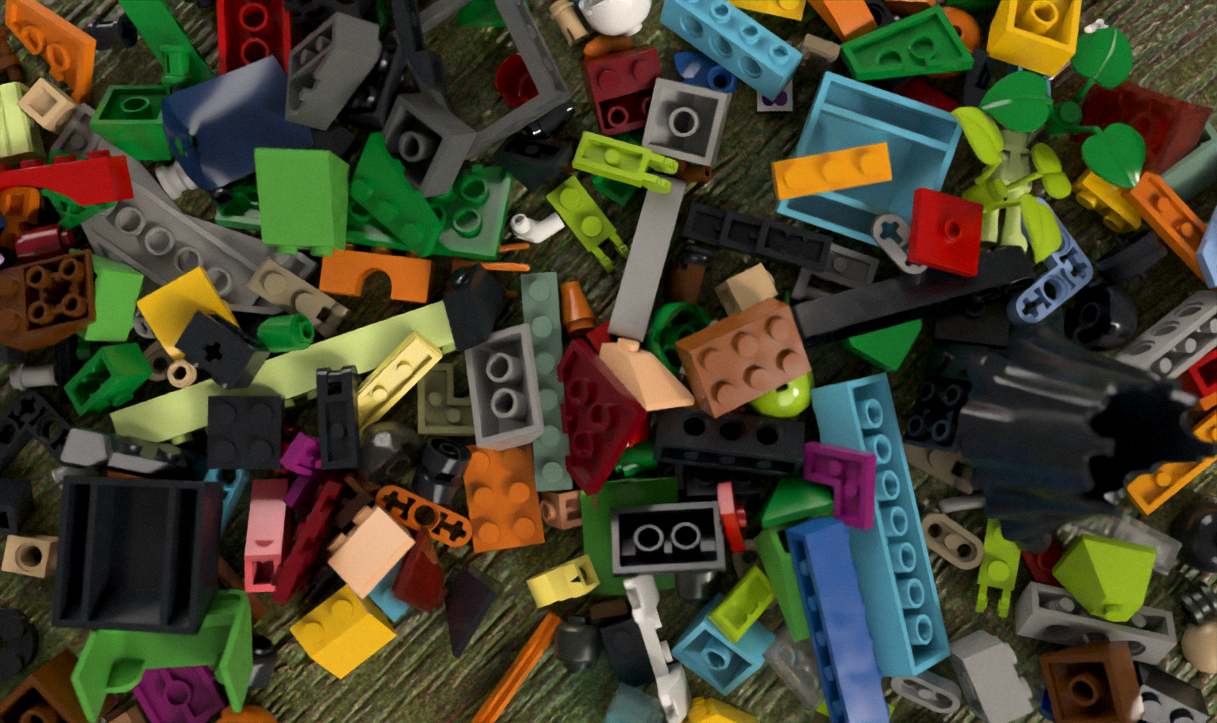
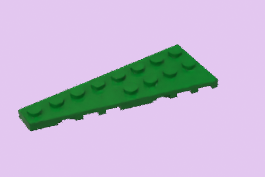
(470, 213)

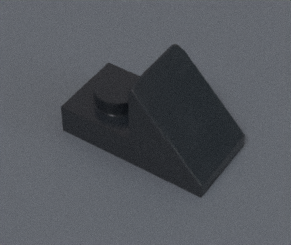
(533, 158)

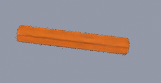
(518, 670)

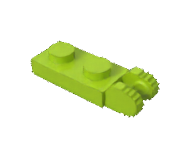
(623, 162)
(586, 220)
(997, 568)

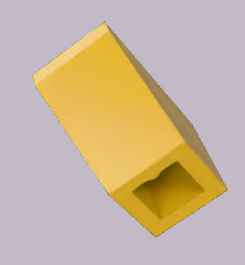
(1106, 200)

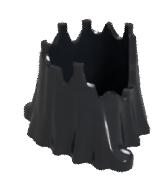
(1067, 433)

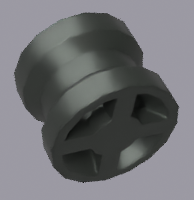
(1196, 602)

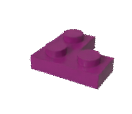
(305, 458)
(852, 476)

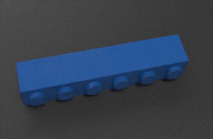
(837, 621)

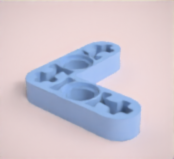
(1057, 275)

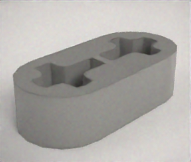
(892, 248)

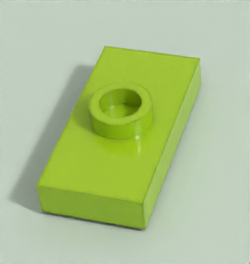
(743, 604)

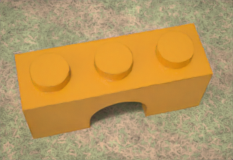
(831, 171)

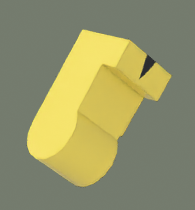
(563, 582)

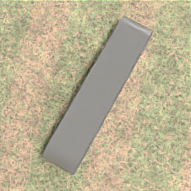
(646, 261)

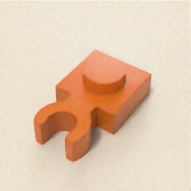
(19, 210)

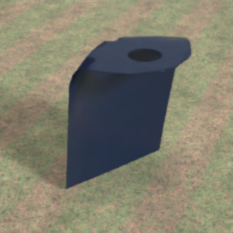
(231, 120)

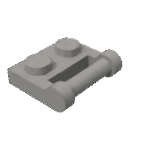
(842, 268)

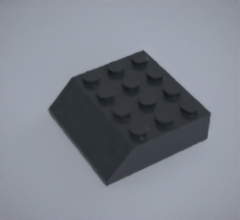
(137, 554)

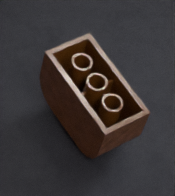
(50, 696)

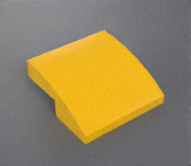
(175, 304)

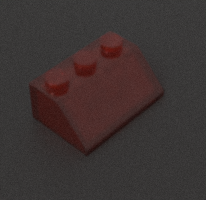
(1164, 121)

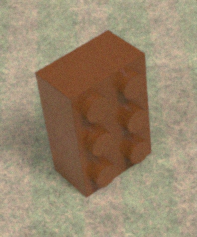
(743, 356)

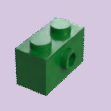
(108, 379)

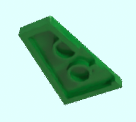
(388, 196)

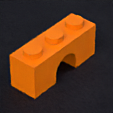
(410, 275)

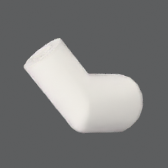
(533, 230)

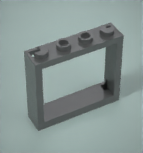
(534, 54)

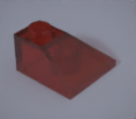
(419, 576)

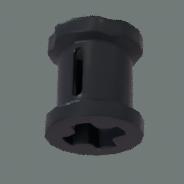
(112, 33)

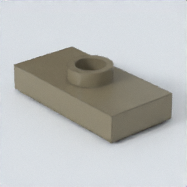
(817, 56)

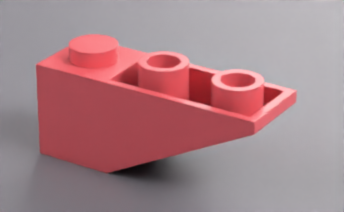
(267, 533)

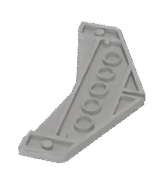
(164, 242)

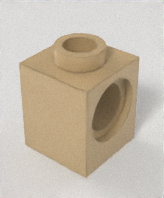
(49, 106)
(746, 289)
(19, 554)

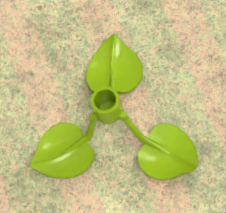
(987, 143)

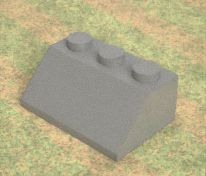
(504, 390)

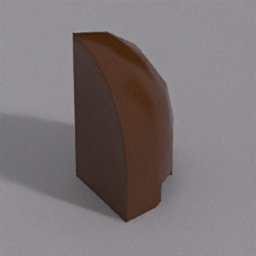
(683, 283)

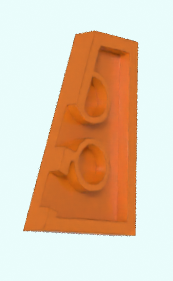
(59, 43)

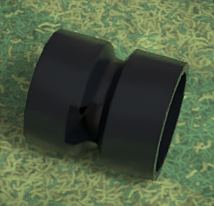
(440, 472)

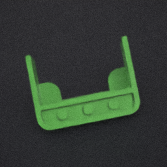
(117, 659)

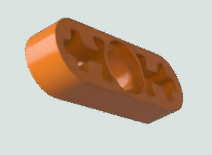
(445, 533)

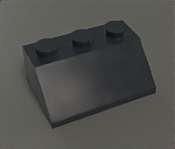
(667, 539)

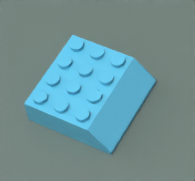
(858, 115)

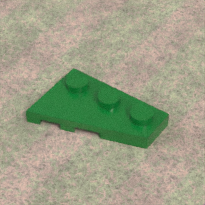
(907, 48)

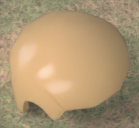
(1200, 645)

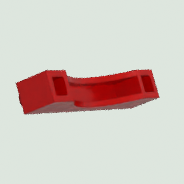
(86, 182)

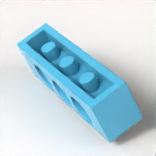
(734, 42)

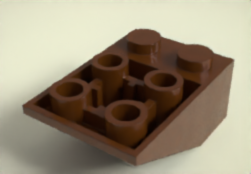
(46, 300)

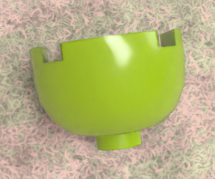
(785, 400)

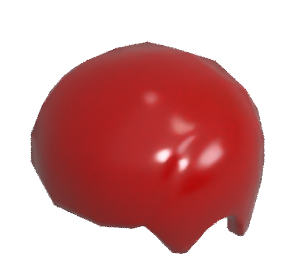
(515, 81)

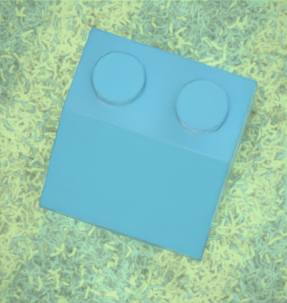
(717, 659)

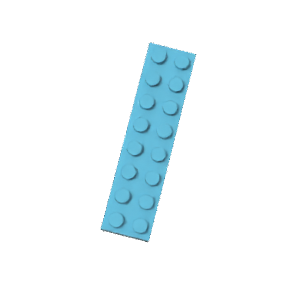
(893, 554)

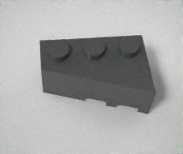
(329, 69)

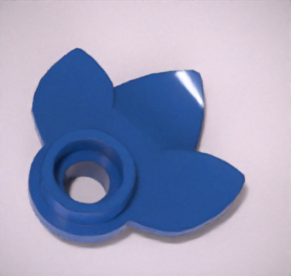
(702, 71)

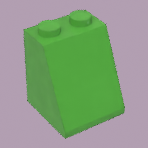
(302, 200)

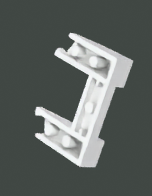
(670, 679)

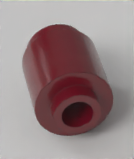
(44, 243)

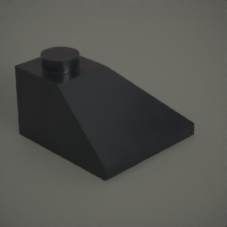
(467, 603)

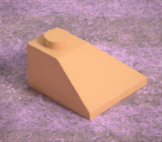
(644, 375)

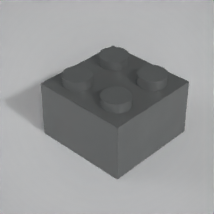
(427, 142)

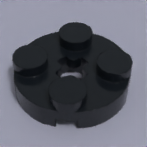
(21, 639)

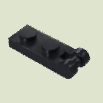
(338, 418)

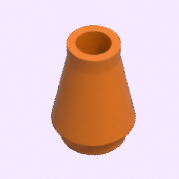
(575, 310)

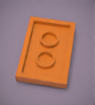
(503, 498)

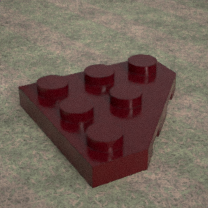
(596, 415)
(309, 540)

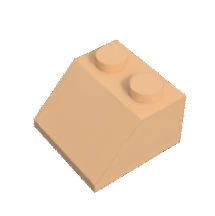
(368, 548)

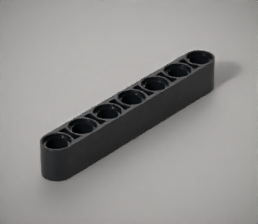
(910, 298)

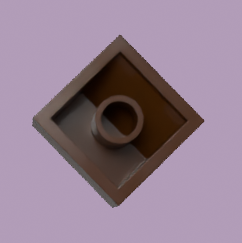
(1093, 683)

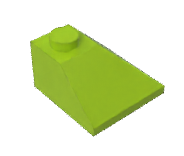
(1106, 575)

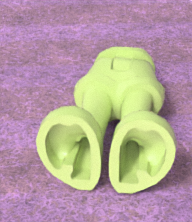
(1014, 166)

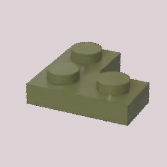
(438, 409)

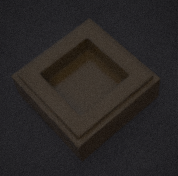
(608, 607)

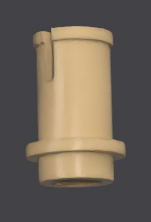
(568, 21)
(183, 374)

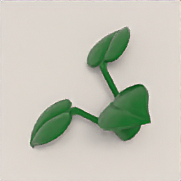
(1021, 106)

